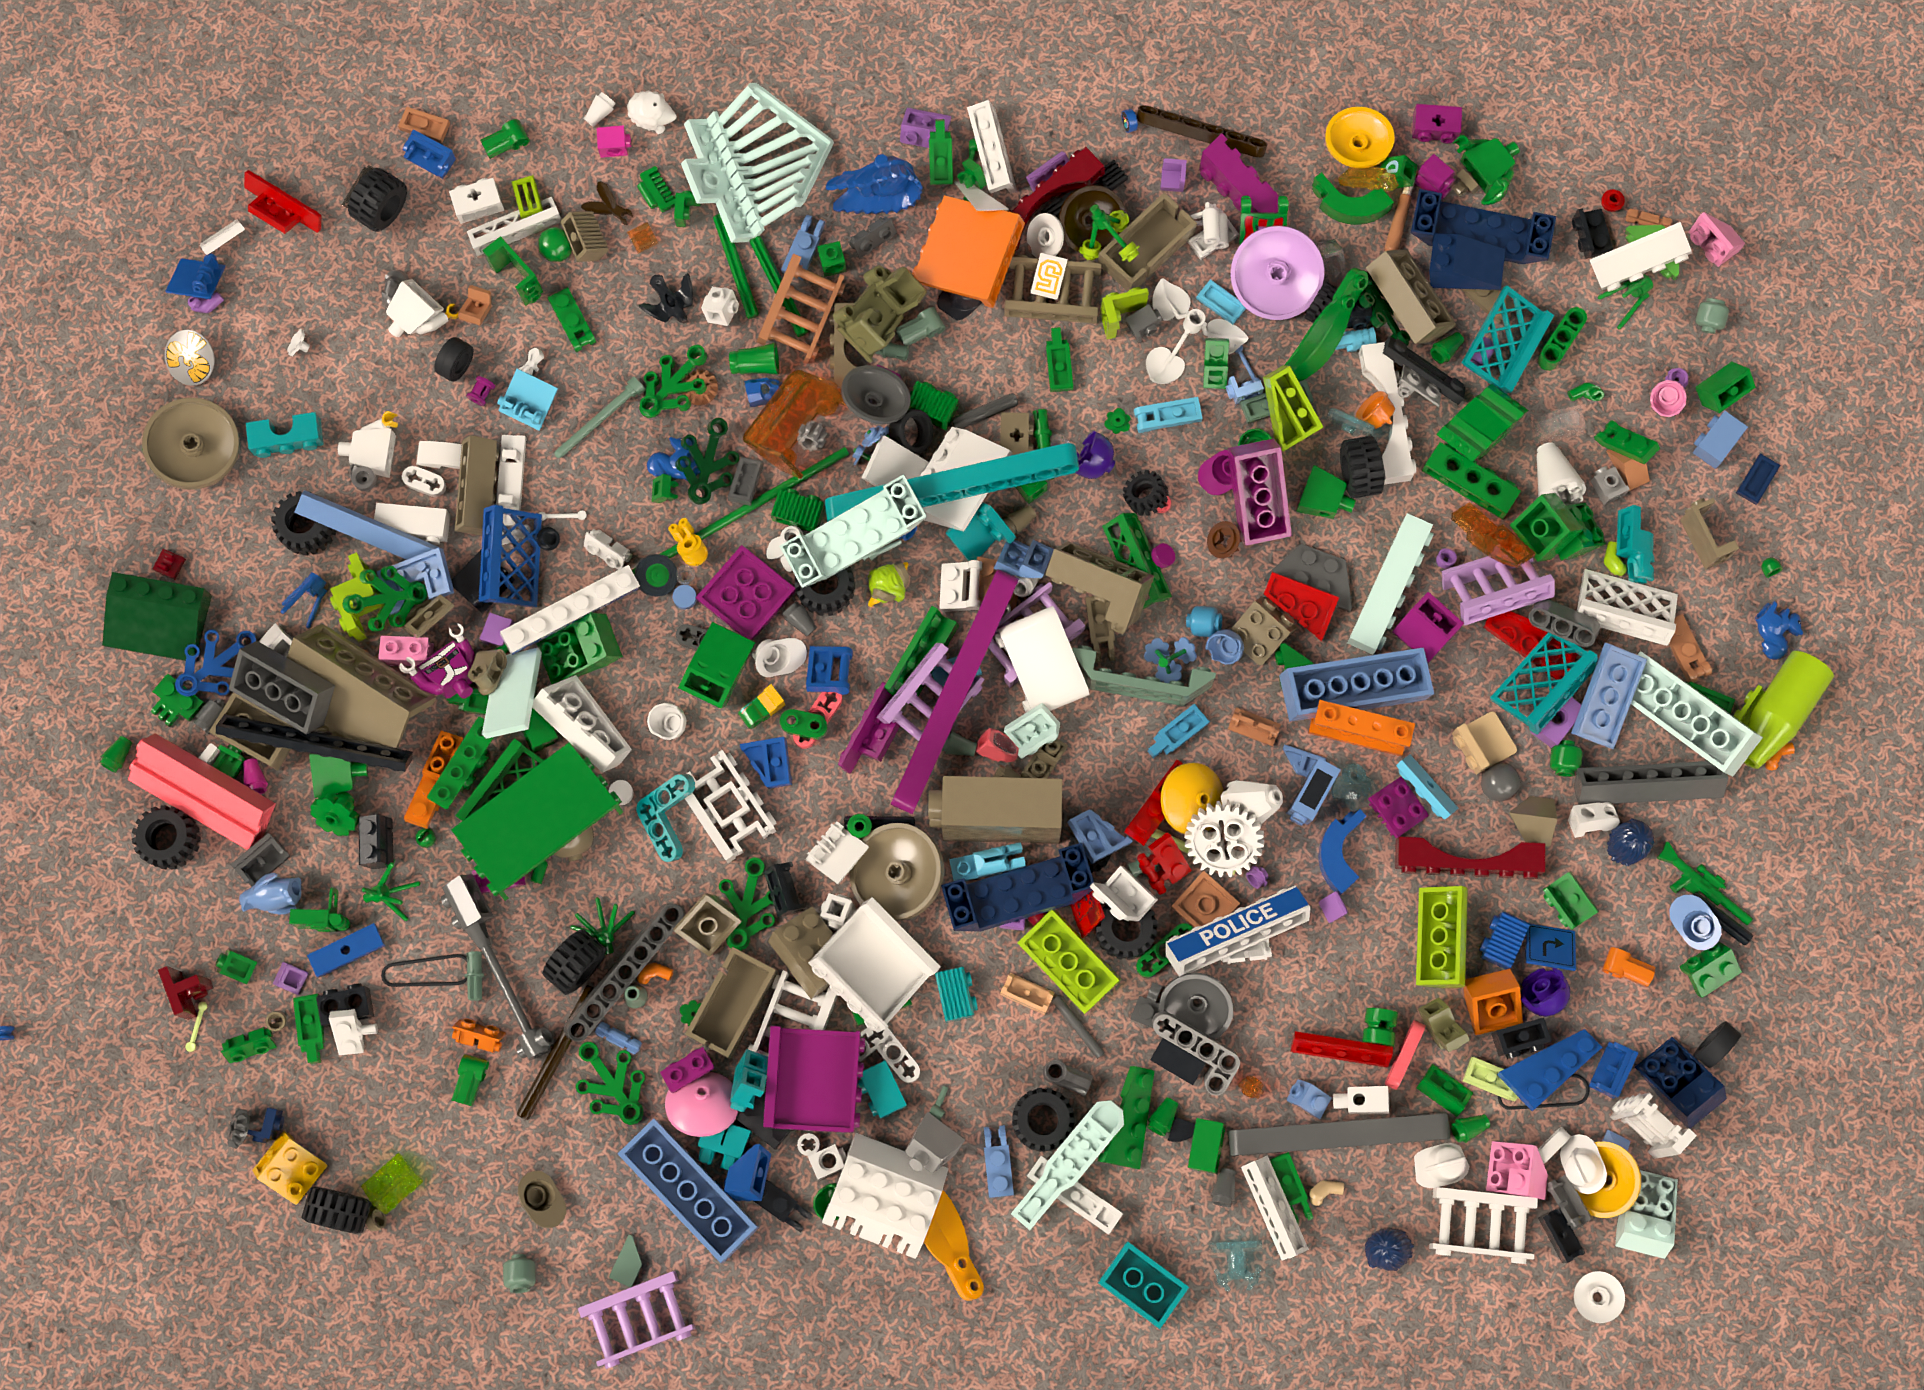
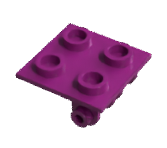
(1398, 807)

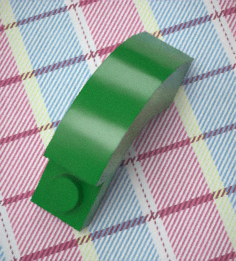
(1351, 209)

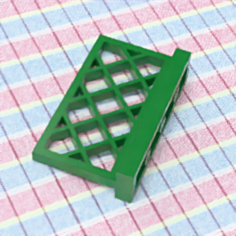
(495, 777)

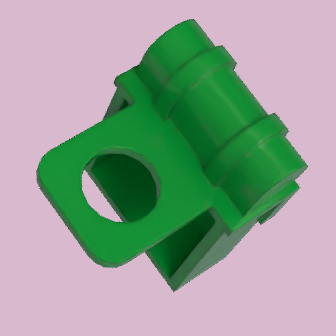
(321, 920)

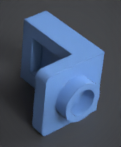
(1309, 1098)

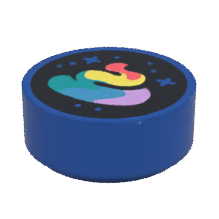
(1129, 120)

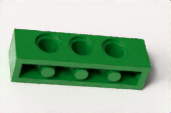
(1475, 492)

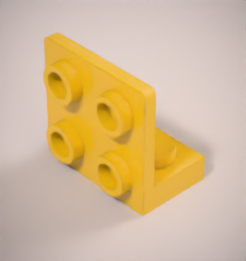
(289, 1168)

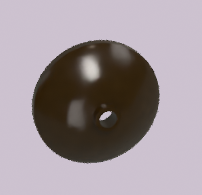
(1076, 209)

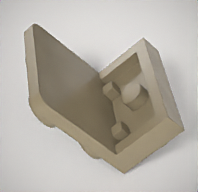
(1263, 629)

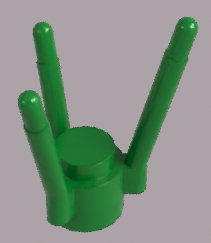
(1637, 289)

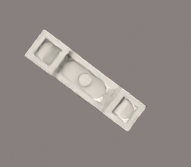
(1083, 1201)

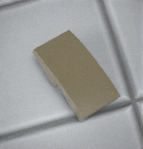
(1044, 760)

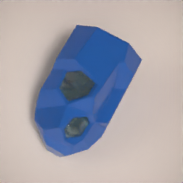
(761, 390)

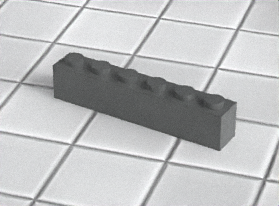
(1649, 783)

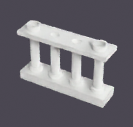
(819, 1022)
(1496, 1204)

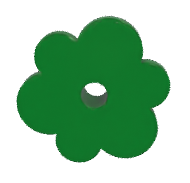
(1115, 426)
(686, 1009)

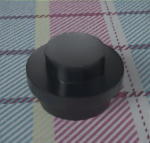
(548, 539)

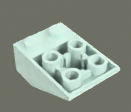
(1651, 1220)

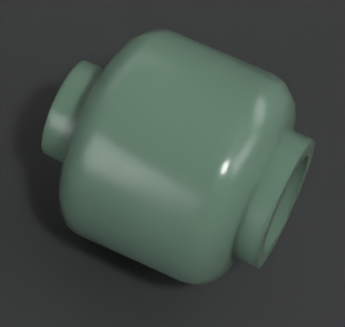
(1712, 315)
(519, 1274)

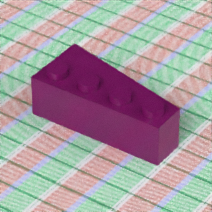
(1235, 179)

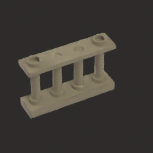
(1062, 310)

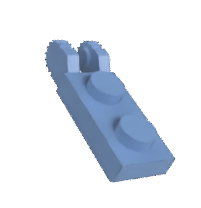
(805, 244)
(998, 1165)

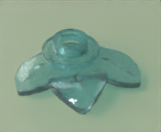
(1352, 790)

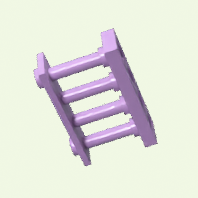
(1041, 592)
(1496, 602)
(922, 676)
(618, 1303)

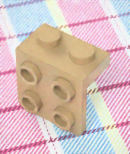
(1484, 742)

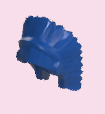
(882, 187)

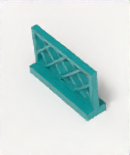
(1525, 346)
(1559, 695)

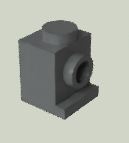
(1144, 322)

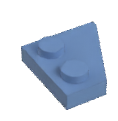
(1097, 836)

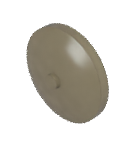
(191, 443)
(899, 870)

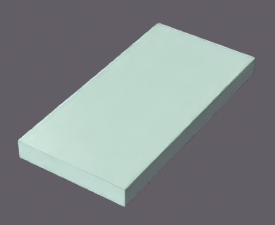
(512, 701)

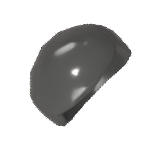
(1500, 782)

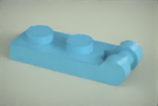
(1168, 414)

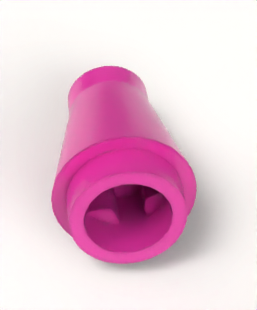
(254, 777)

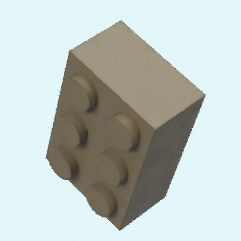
(264, 753)
(798, 943)

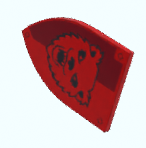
(1087, 913)

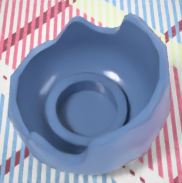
(1225, 646)

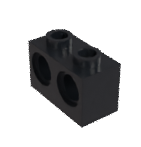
(344, 1001)

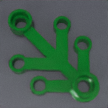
(672, 385)
(388, 597)
(745, 908)
(613, 1086)

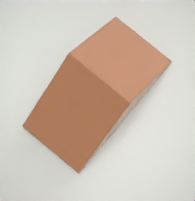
(1632, 472)

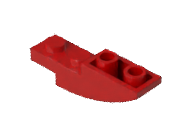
(1150, 814)

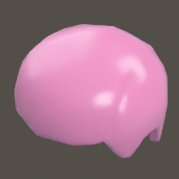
(1668, 398)

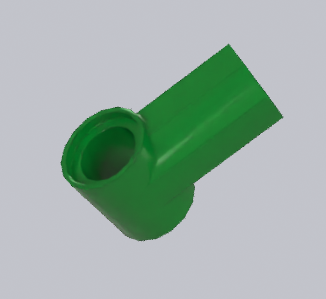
(509, 137)
(470, 1074)

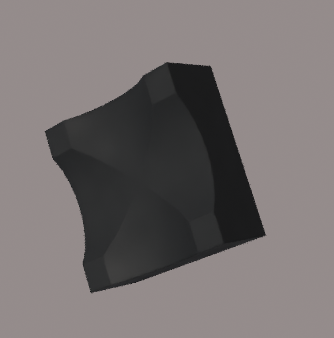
(754, 1120)

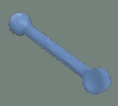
(1245, 362)

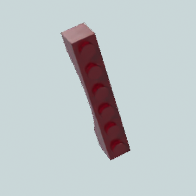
(1080, 171)
(1419, 854)

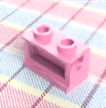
(396, 649)

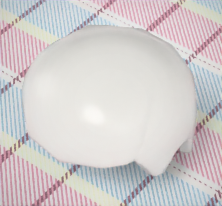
(666, 714)

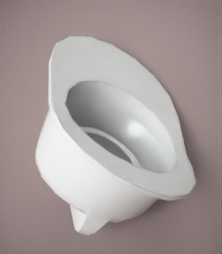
(779, 656)
(1583, 1164)
(1440, 1165)

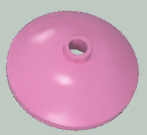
(705, 1113)

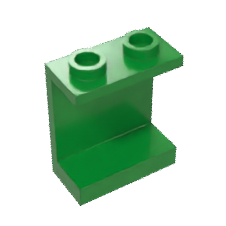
(499, 255)

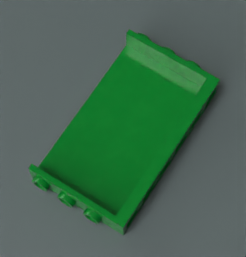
(534, 818)

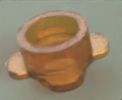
(1251, 1087)

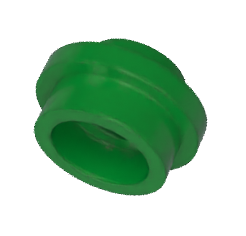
(859, 818)

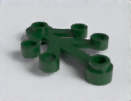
(1381, 310)
(705, 464)

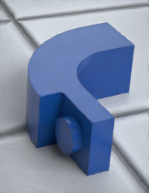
(1331, 860)

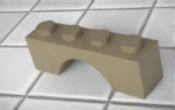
(838, 360)

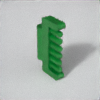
(651, 193)

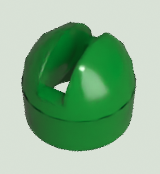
(1771, 567)
(428, 840)

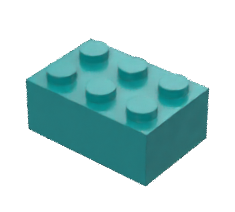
(1143, 1285)

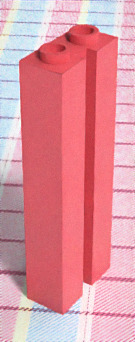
(201, 791)

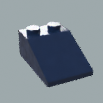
(1465, 263)

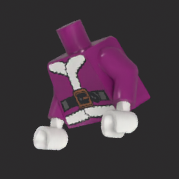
(445, 670)

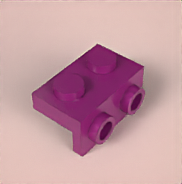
(687, 1069)

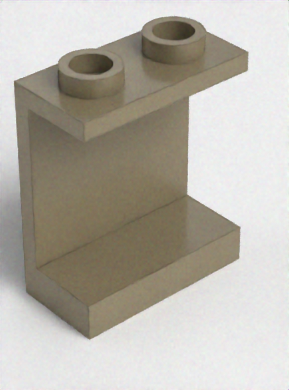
(1701, 537)

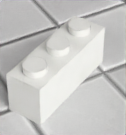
(420, 522)

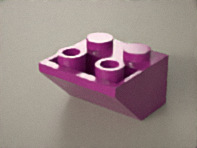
(1428, 626)

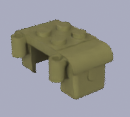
(879, 310)

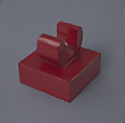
(169, 564)

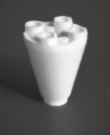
(1557, 475)

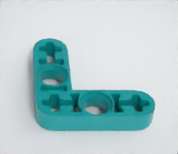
(658, 810)

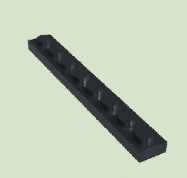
(314, 742)

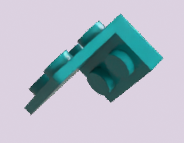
(980, 533)

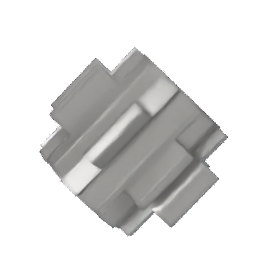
(811, 436)

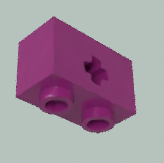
(1425, 119)

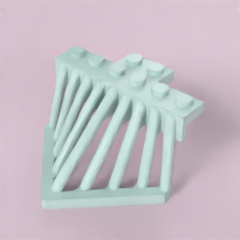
(723, 180)

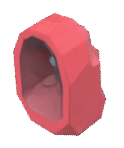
(997, 746)

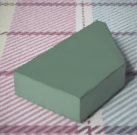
(627, 1264)

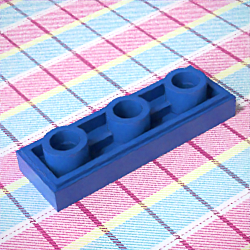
(332, 956)

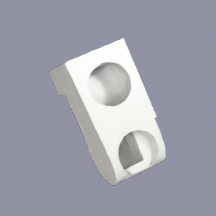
(1592, 818)

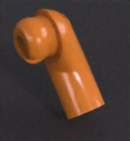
(1772, 763)
(652, 970)

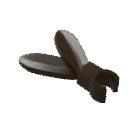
(608, 205)

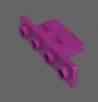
(872, 735)

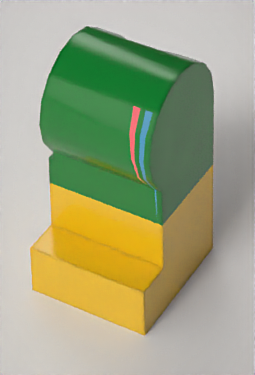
(761, 707)

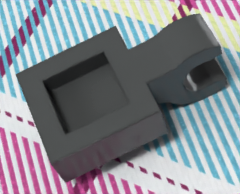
(1147, 1007)

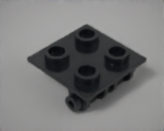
(468, 583)

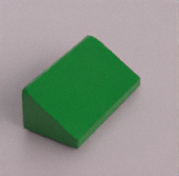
(1444, 1090)

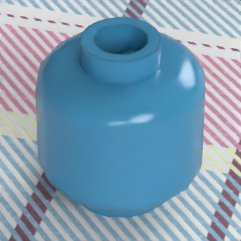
(1204, 621)

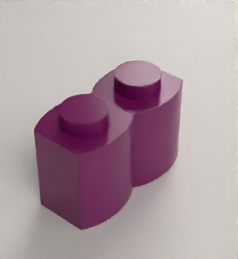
(1435, 176)

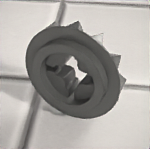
(238, 1128)

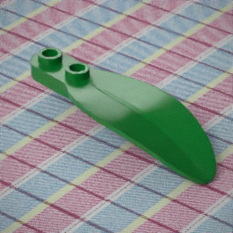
(1328, 328)

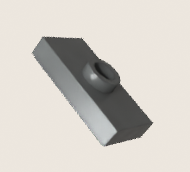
(745, 481)

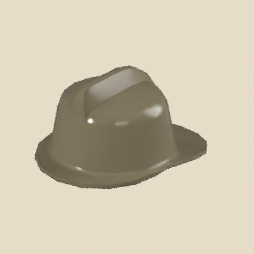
(541, 1199)

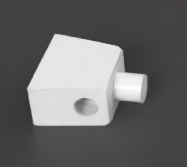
(1375, 1100)

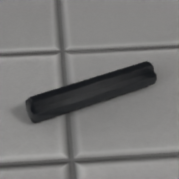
(878, 821)
(1728, 924)

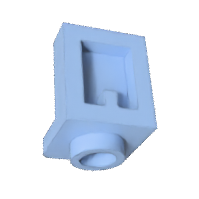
(1247, 390)

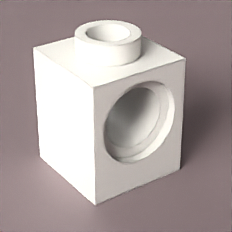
(817, 1161)

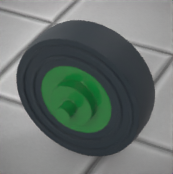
(656, 575)

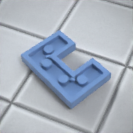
(425, 567)

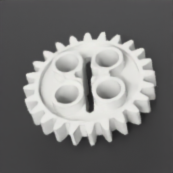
(1202, 841)

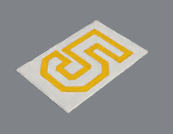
(1049, 276)

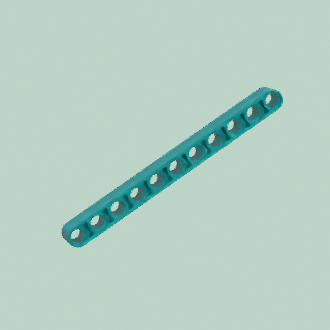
(974, 478)

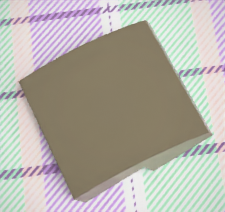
(425, 615)

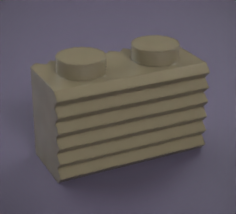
(584, 236)

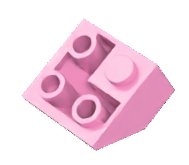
(1715, 238)
(1516, 1170)

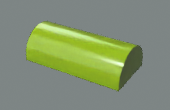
(1442, 937)

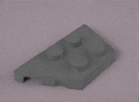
(1319, 571)

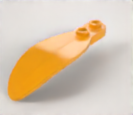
(949, 1244)

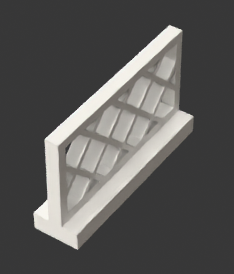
(1624, 619)

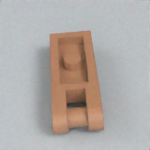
(1687, 651)

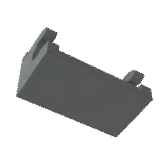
(260, 859)

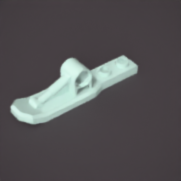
(1071, 1160)

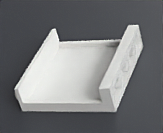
(873, 965)

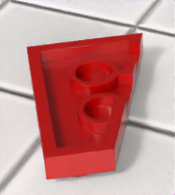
(1303, 602)

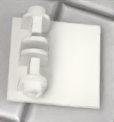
(836, 853)

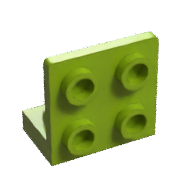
(1116, 304)

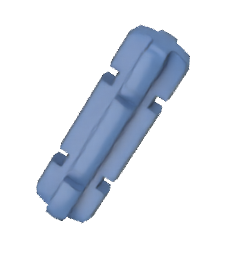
(618, 1037)

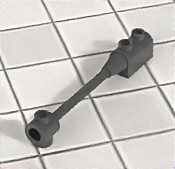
(469, 908)

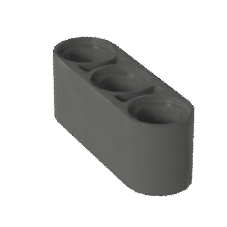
(1576, 620)

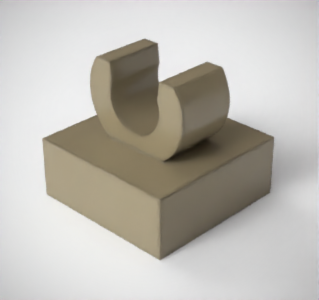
(1466, 183)

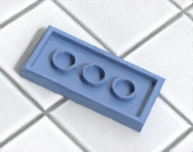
(1609, 696)

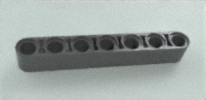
(613, 978)

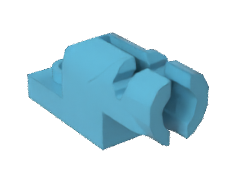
(987, 863)

